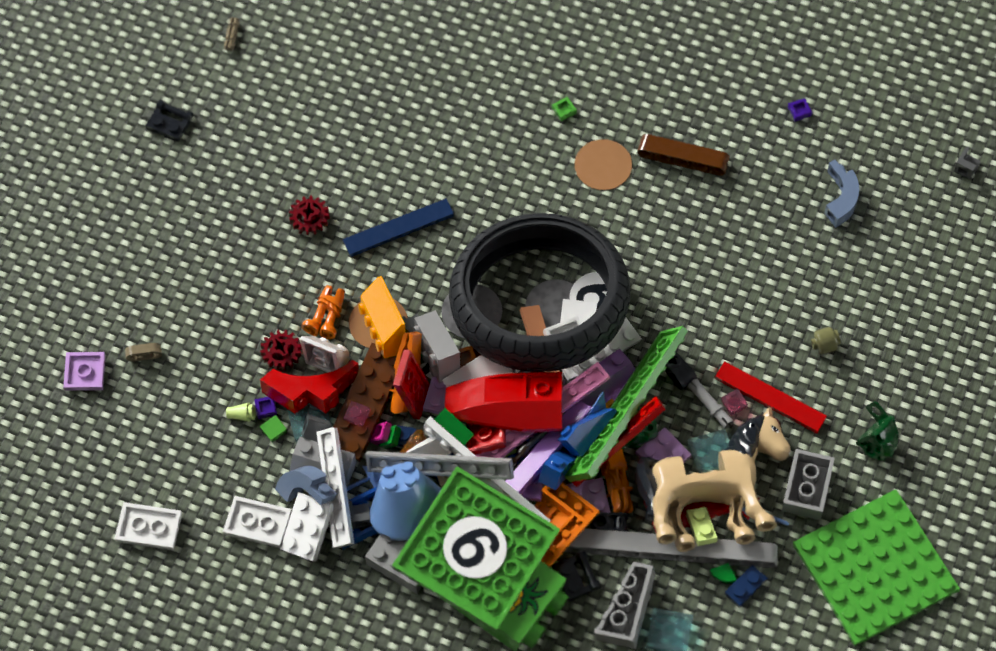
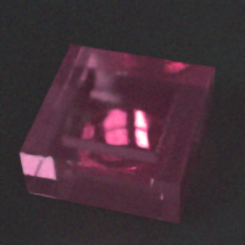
(734, 402)
(357, 413)

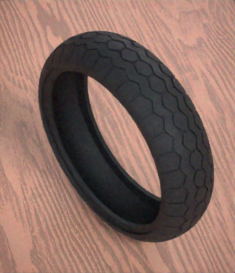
(534, 233)

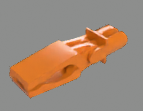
(412, 342)
(617, 483)

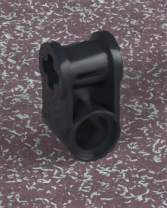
(680, 372)
(611, 521)

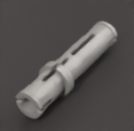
(716, 410)

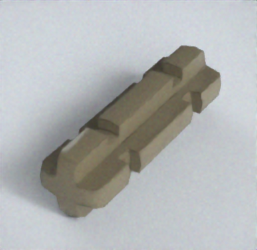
(231, 34)

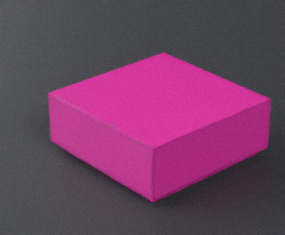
(381, 433)

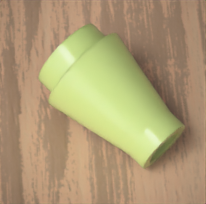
(242, 412)

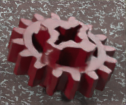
(301, 212)
(276, 356)

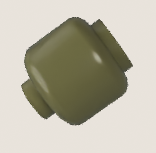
(825, 340)

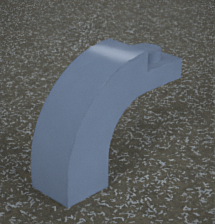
(844, 206)
(305, 478)

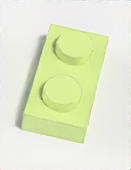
(701, 526)

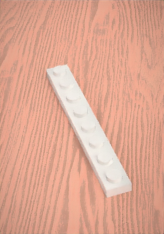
(450, 443)

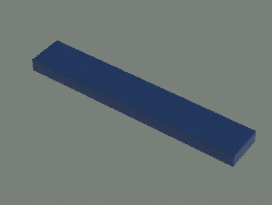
(398, 227)

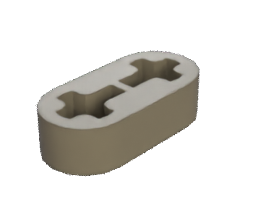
(143, 352)

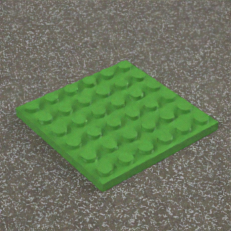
(875, 567)
(485, 597)

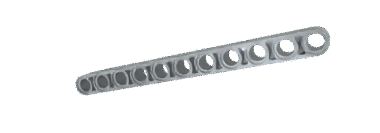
(646, 546)

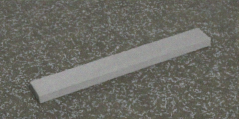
(443, 464)

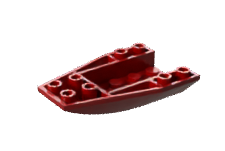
(509, 401)

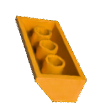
(382, 318)

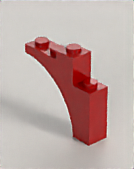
(318, 390)

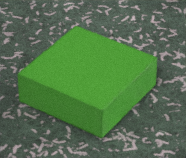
(564, 108)
(273, 428)

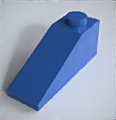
(581, 434)
(556, 468)

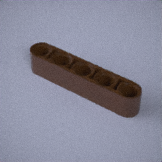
(683, 154)

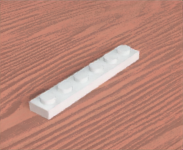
(333, 467)

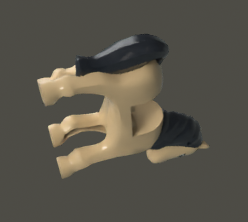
(669, 489)

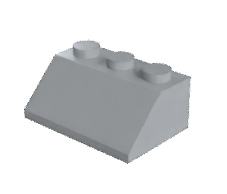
(307, 454)

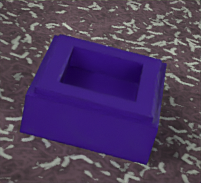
(799, 109)
(265, 407)

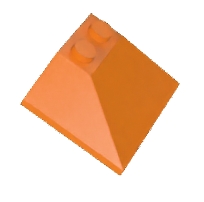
(567, 512)

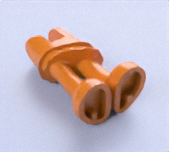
(325, 303)

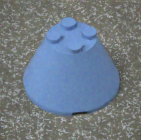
(401, 500)

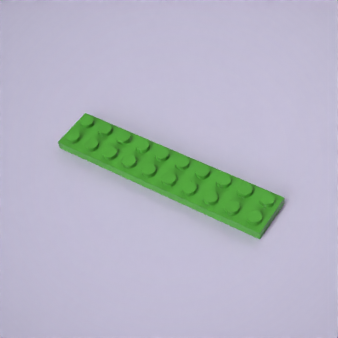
(628, 401)

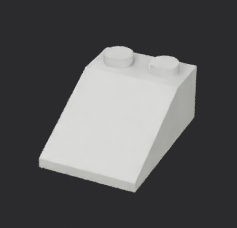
(323, 354)

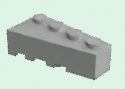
(625, 616)

